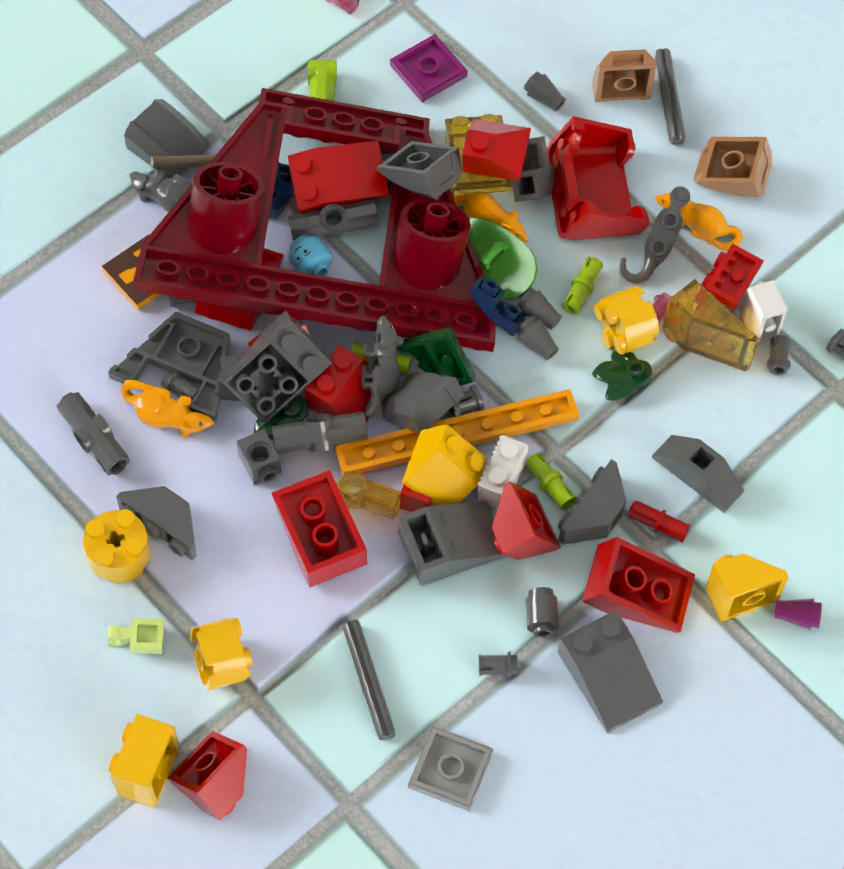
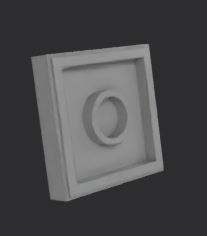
(450, 768)

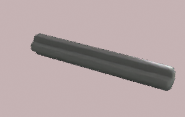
(670, 96)
(369, 680)

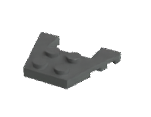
(182, 346)

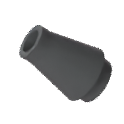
(543, 90)
(536, 304)
(537, 337)

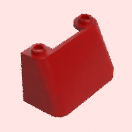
(591, 181)

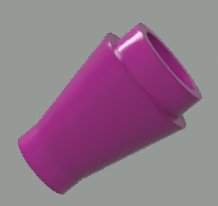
(799, 612)

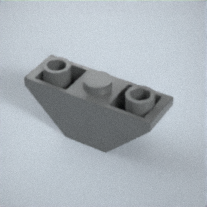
(700, 469)
(596, 509)
(163, 516)

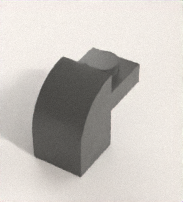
(537, 173)

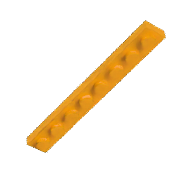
(474, 427)

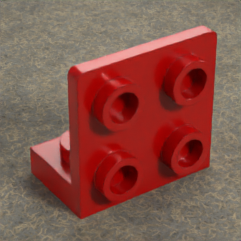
(732, 275)

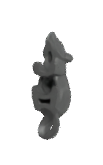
(160, 188)
(383, 371)

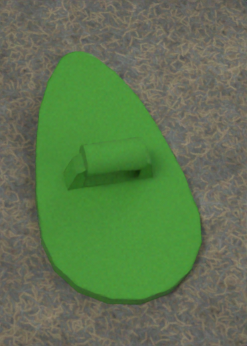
(503, 257)

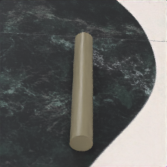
(180, 161)

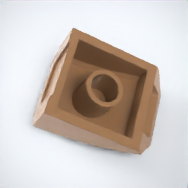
(624, 76)
(735, 165)

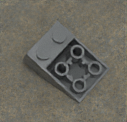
(276, 367)
(448, 539)

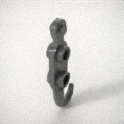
(661, 237)

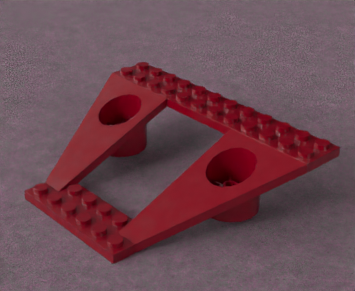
(217, 232)

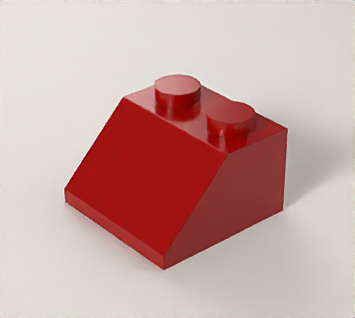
(339, 386)

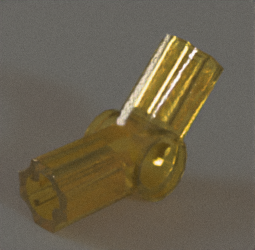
(372, 496)

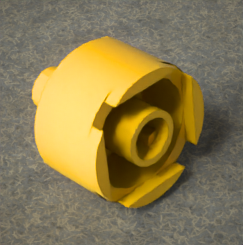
(627, 320)
(113, 530)
(220, 653)

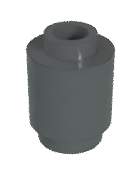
(542, 611)

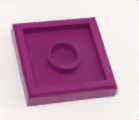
(428, 68)

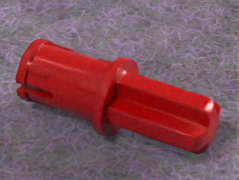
(659, 520)

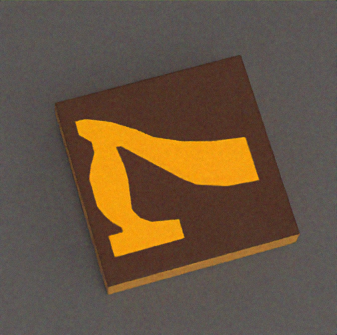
(122, 271)

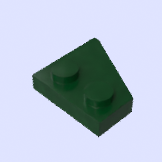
(440, 354)

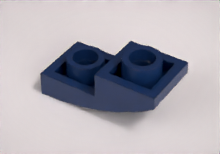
(282, 191)
(488, 297)

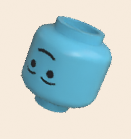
(310, 255)

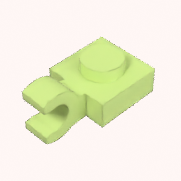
(143, 635)

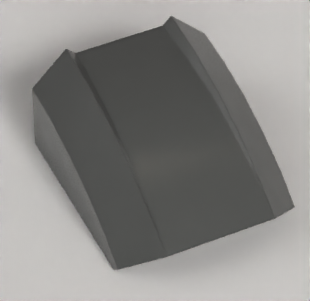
(163, 132)
(424, 168)
(421, 400)

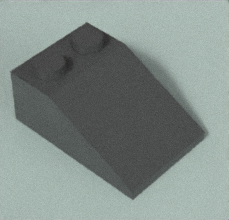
(610, 671)

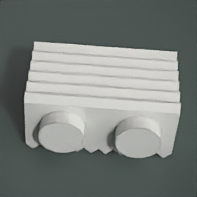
(763, 310)
(503, 467)

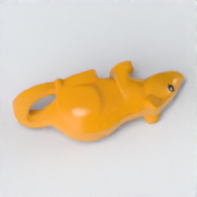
(487, 208)
(705, 222)
(159, 410)

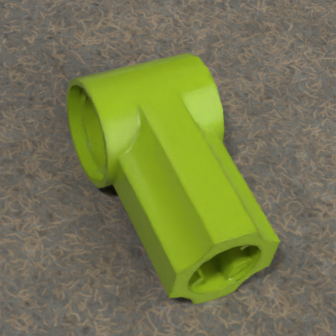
(322, 78)

